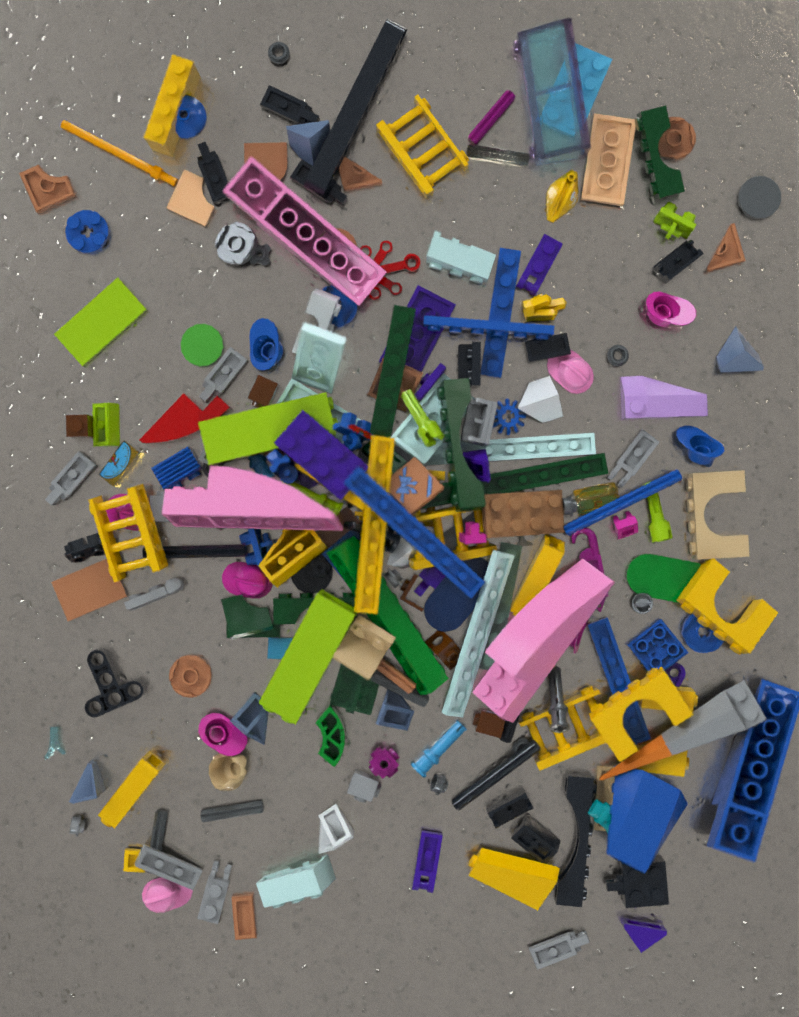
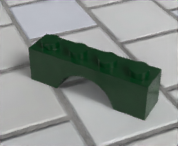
(652, 125)
(288, 609)

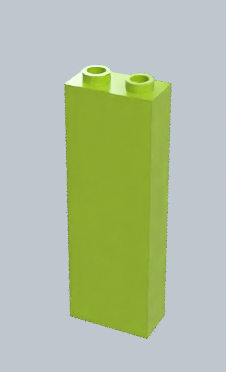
(257, 429)
(308, 657)

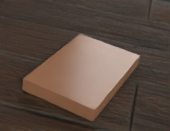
(88, 590)

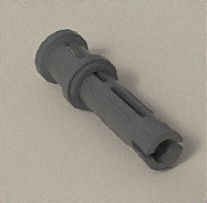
(557, 708)

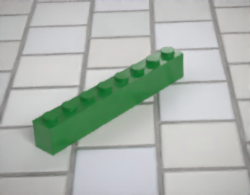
(408, 647)

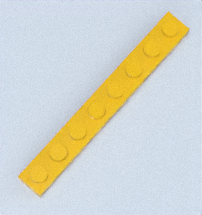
(373, 530)

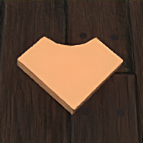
(189, 199)

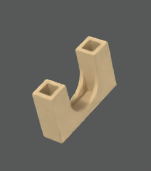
(704, 542)

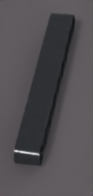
(355, 107)

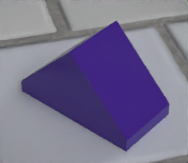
(478, 464)
(643, 933)

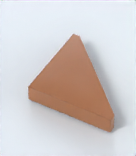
(356, 177)
(728, 252)

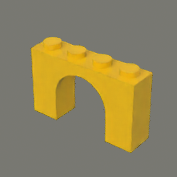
(179, 80)
(699, 600)
(655, 687)
(677, 763)

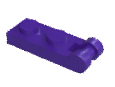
(539, 264)
(427, 860)

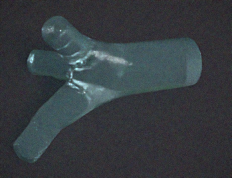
(54, 742)

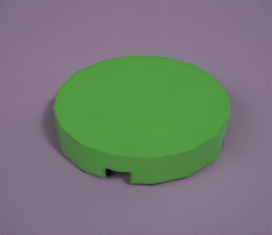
(202, 345)

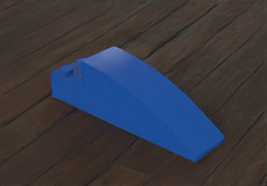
(752, 774)

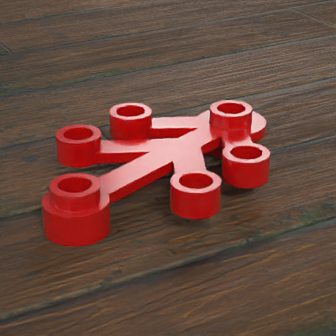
(392, 267)

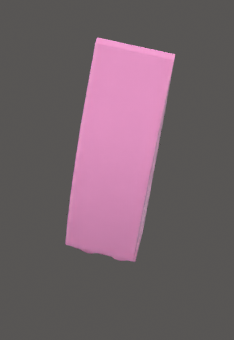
(297, 229)
(245, 501)
(539, 637)

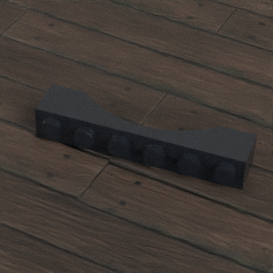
(570, 882)

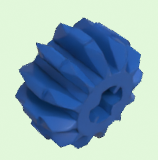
(515, 420)

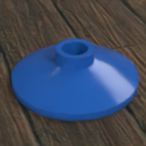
(195, 120)

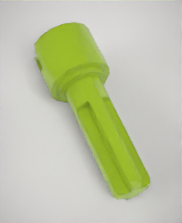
(428, 429)
(659, 528)

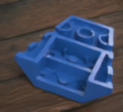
(641, 817)

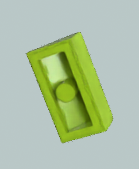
(106, 424)

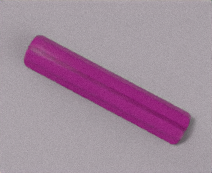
(491, 117)

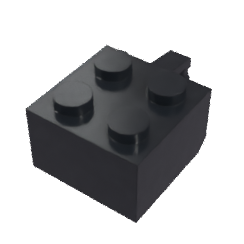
(640, 888)

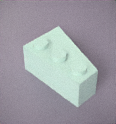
(460, 258)
(296, 883)

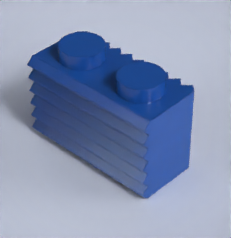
(177, 469)

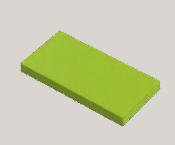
(100, 322)

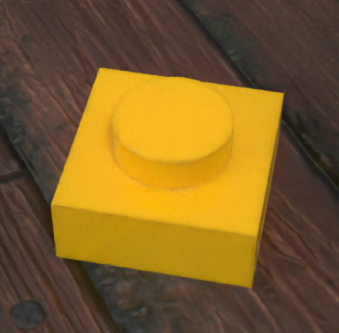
(130, 857)

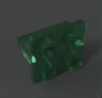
(354, 692)

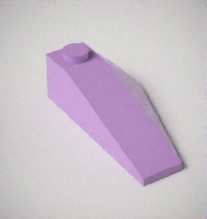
(656, 399)

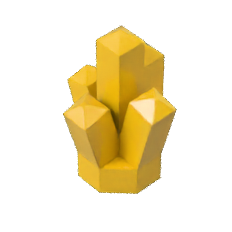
(542, 307)

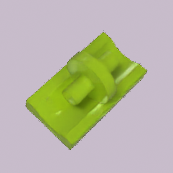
(674, 223)

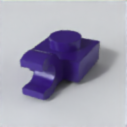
(431, 577)

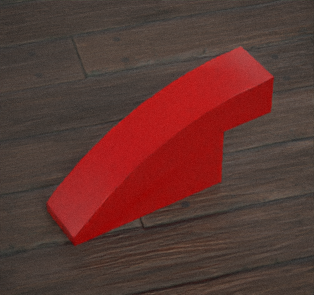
(182, 420)

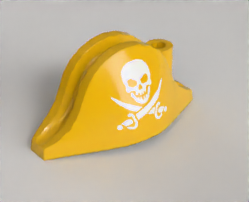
(562, 196)

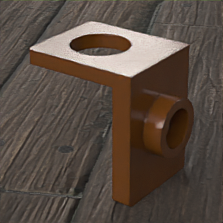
(406, 588)
(446, 651)

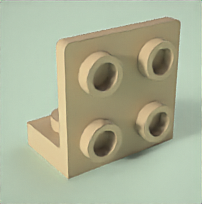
(363, 647)

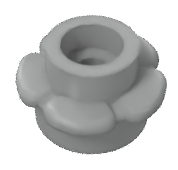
(77, 825)

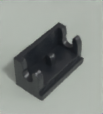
(677, 261)
(509, 808)
(536, 839)

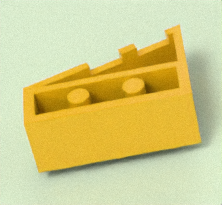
(291, 554)

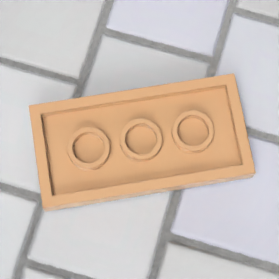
(608, 159)

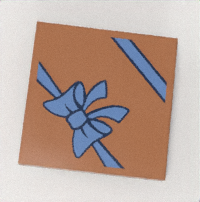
(414, 486)

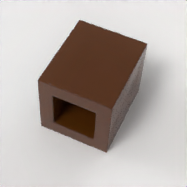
(263, 392)
(79, 426)
(488, 723)

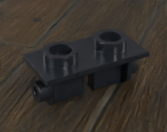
(77, 550)

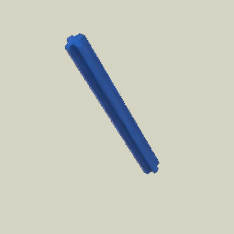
(623, 502)

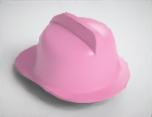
(571, 372)
(164, 895)

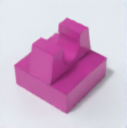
(625, 527)
(472, 534)

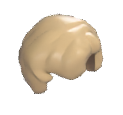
(227, 771)

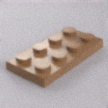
(523, 514)

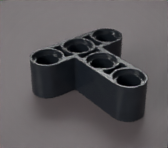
(107, 689)

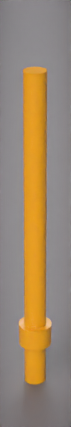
(155, 171)

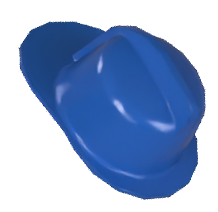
(264, 344)
(700, 446)

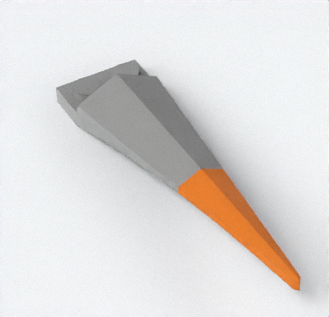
(721, 717)

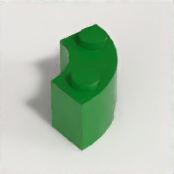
(333, 735)

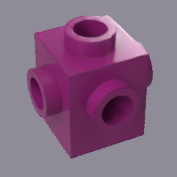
(388, 755)

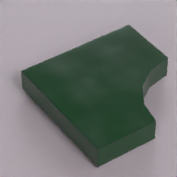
(243, 618)

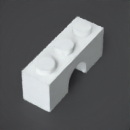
(323, 308)

